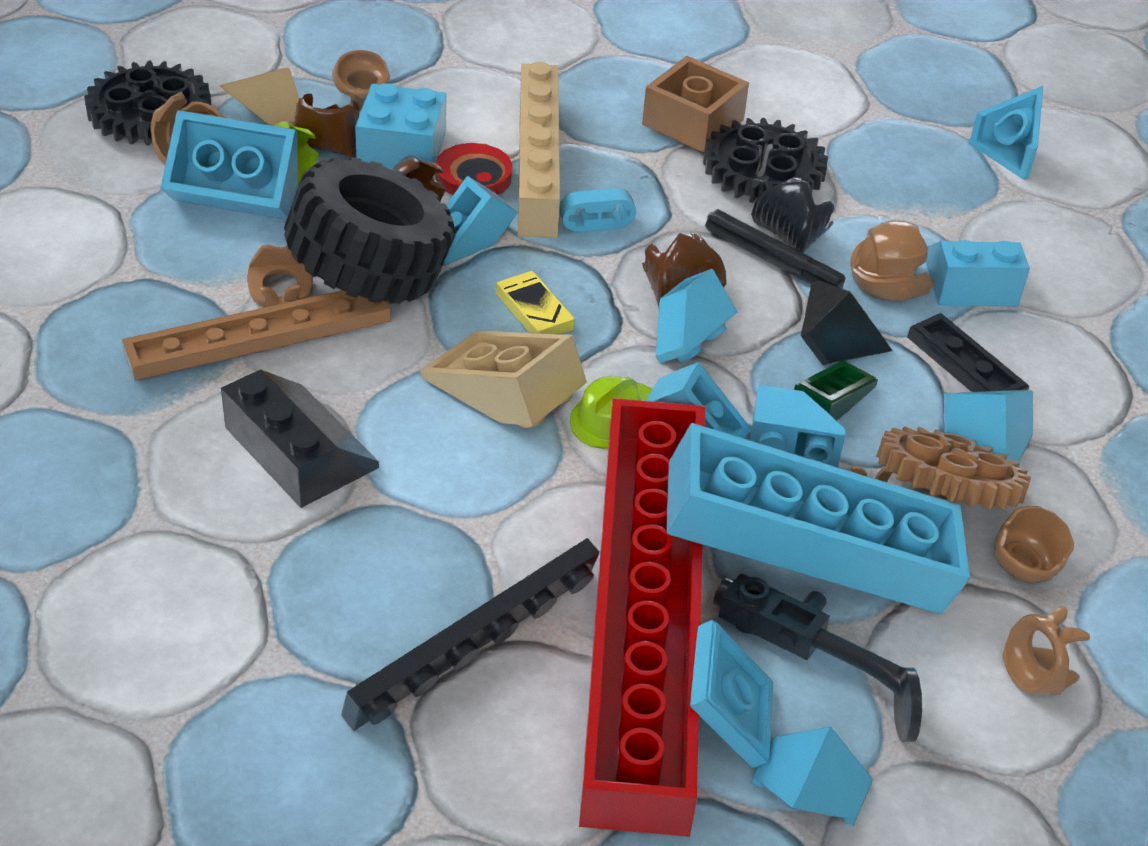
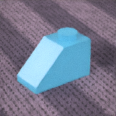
(478, 219)
(696, 387)

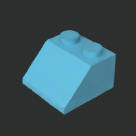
(977, 272)

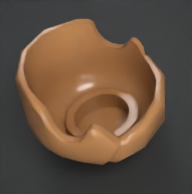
(1033, 544)

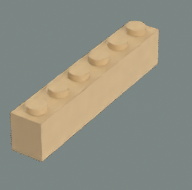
(539, 151)

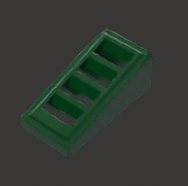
(831, 392)

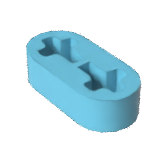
(597, 209)

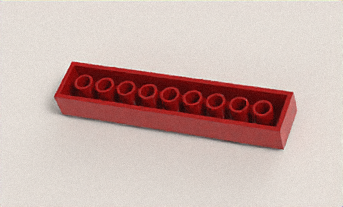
(646, 624)

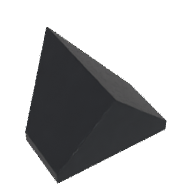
(838, 326)

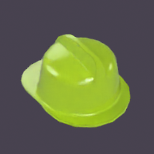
(592, 414)

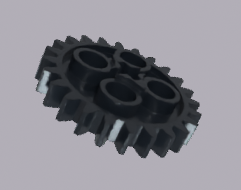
(127, 99)
(738, 154)

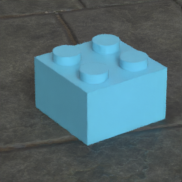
(400, 124)

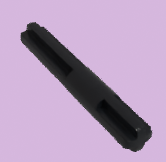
(772, 250)

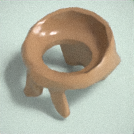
(359, 70)
(271, 261)
(1037, 668)

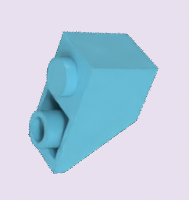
(691, 315)
(796, 425)

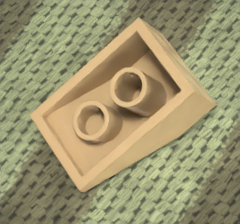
(510, 374)

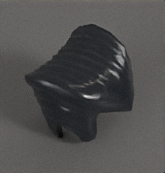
(792, 214)

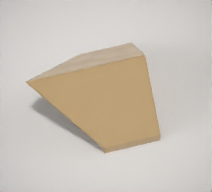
(267, 95)

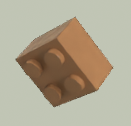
(693, 102)

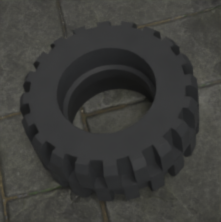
(369, 230)

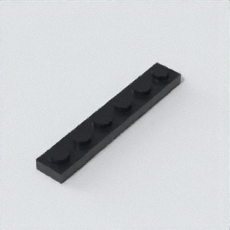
(461, 642)

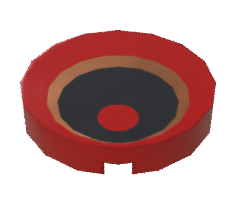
(478, 161)

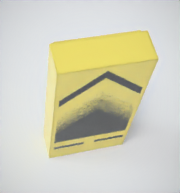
(534, 304)

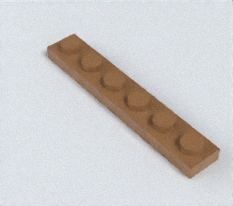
(250, 332)

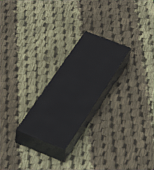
(963, 356)

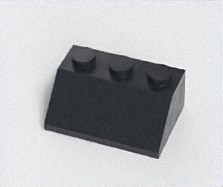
(293, 436)

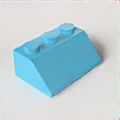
(232, 165)

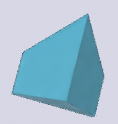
(1010, 132)
(992, 419)
(815, 774)

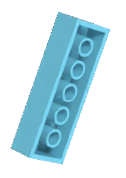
(816, 519)

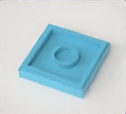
(732, 694)

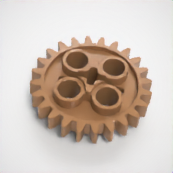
(953, 467)

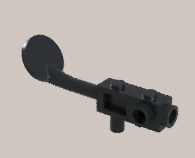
(803, 628)

